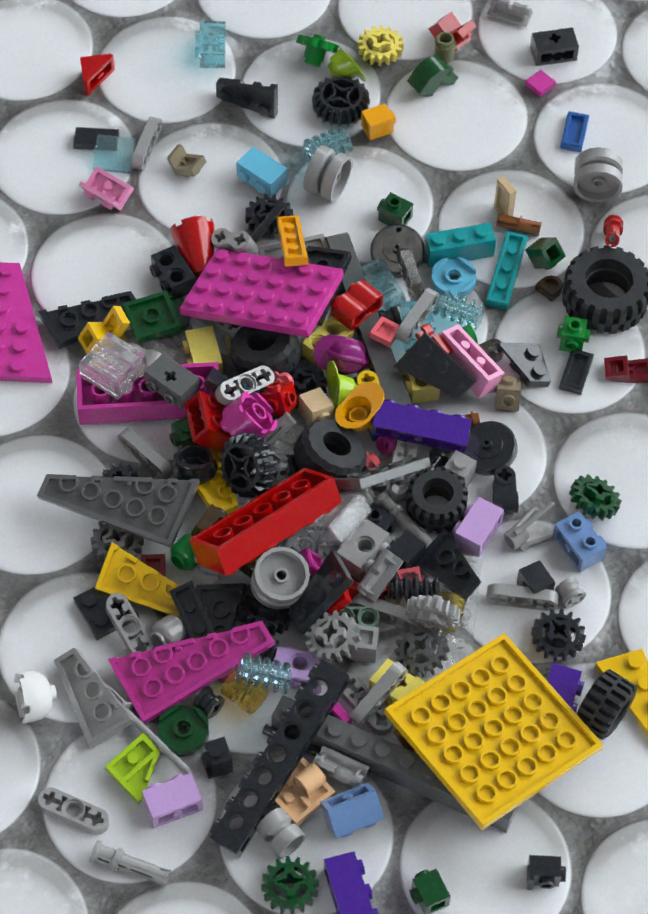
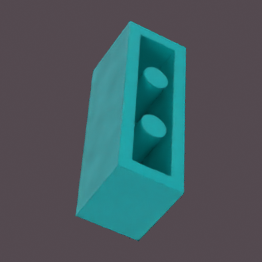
(464, 242)

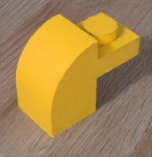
(93, 332)

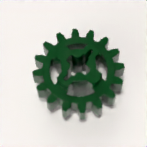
(595, 497)
(302, 884)

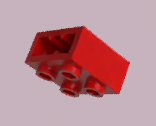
(204, 420)

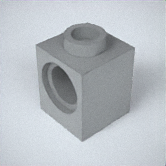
(368, 646)

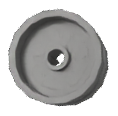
(328, 173)
(598, 174)
(293, 579)

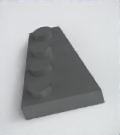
(380, 475)

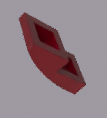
(626, 371)

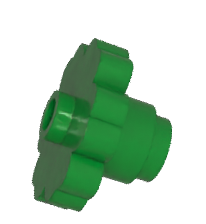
(316, 48)

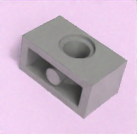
(368, 537)

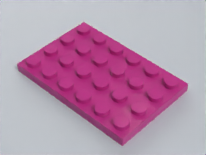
(262, 293)

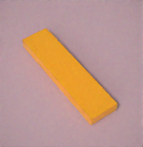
(292, 241)

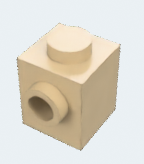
(316, 406)

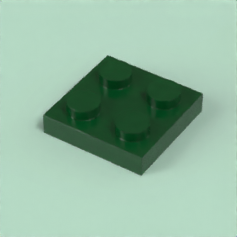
(152, 317)

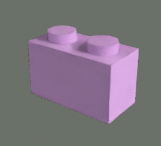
(478, 526)
(172, 799)

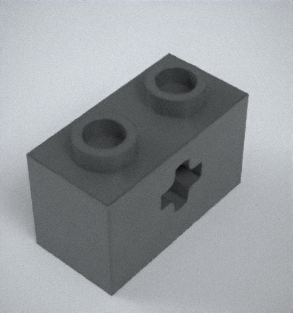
(171, 381)

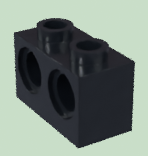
(172, 272)

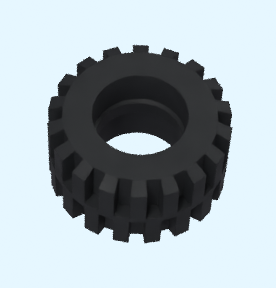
(436, 484)
(606, 703)

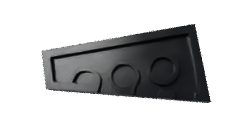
(68, 322)

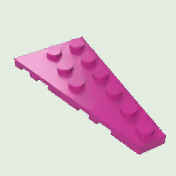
(20, 342)
(182, 668)

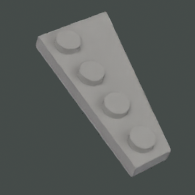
(92, 700)

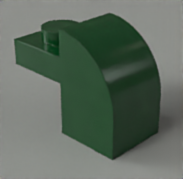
(430, 75)

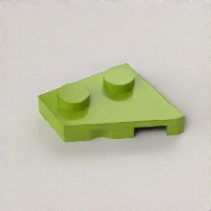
(134, 766)

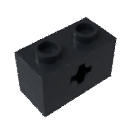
(554, 46)

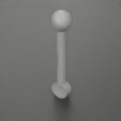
(394, 489)

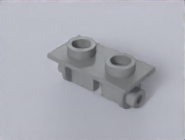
(515, 13)
(379, 574)
(341, 767)

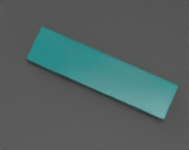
(506, 270)

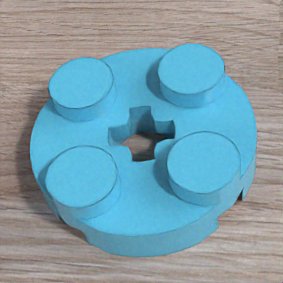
(462, 268)

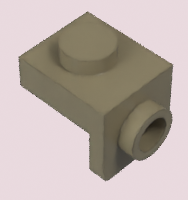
(185, 163)
(508, 394)

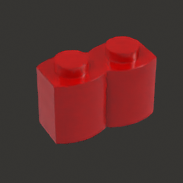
(356, 304)

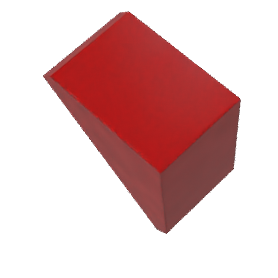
(96, 70)

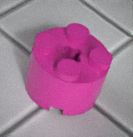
(248, 415)

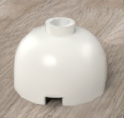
(33, 696)

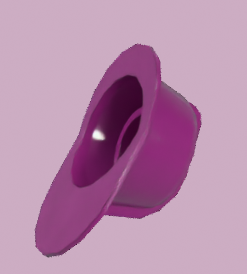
(344, 351)

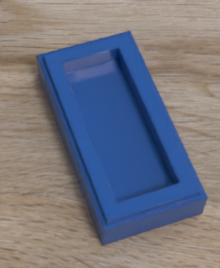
(574, 131)

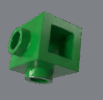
(573, 334)

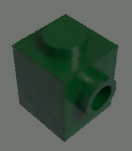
(395, 210)
(545, 253)
(181, 434)
(429, 891)

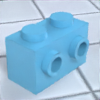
(261, 172)

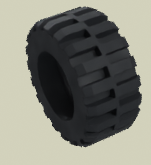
(606, 266)

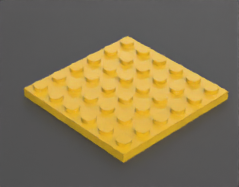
(493, 730)

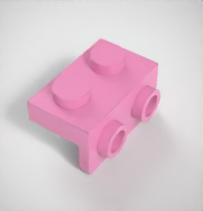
(107, 188)

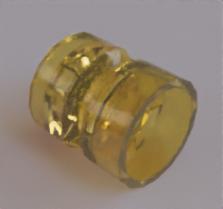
(248, 697)

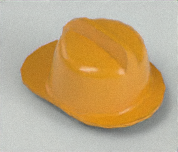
(360, 406)

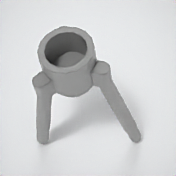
(518, 535)

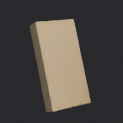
(504, 197)

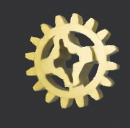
(380, 45)

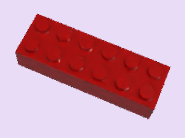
(265, 521)

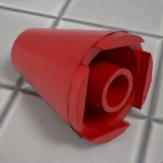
(194, 241)

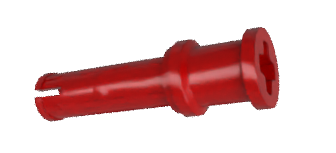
(613, 229)

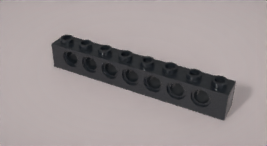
(237, 840)

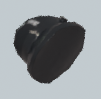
(194, 463)

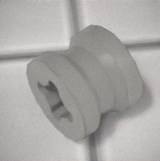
(570, 592)

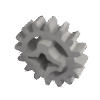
(432, 611)
(333, 637)

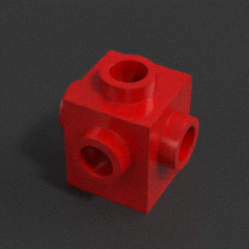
(281, 397)

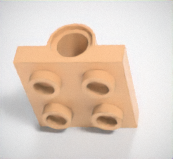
(304, 792)

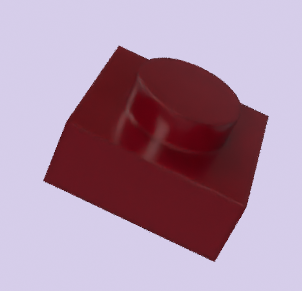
(156, 561)

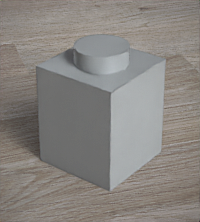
(463, 466)

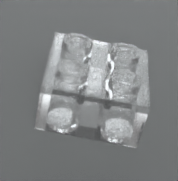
(113, 365)
(340, 524)

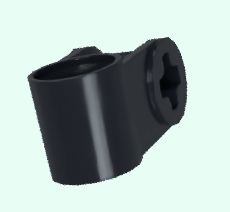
(505, 492)

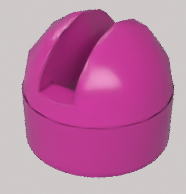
(383, 442)

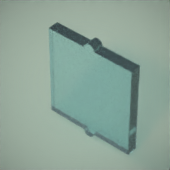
(114, 153)

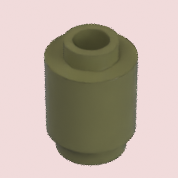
(445, 46)

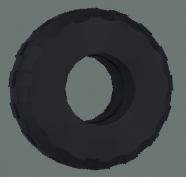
(264, 348)
(329, 449)

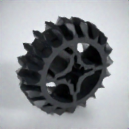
(340, 107)
(247, 465)

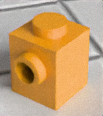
(377, 121)

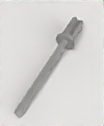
(144, 729)

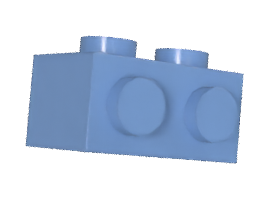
(580, 541)
(352, 810)

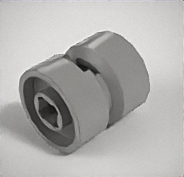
(284, 836)

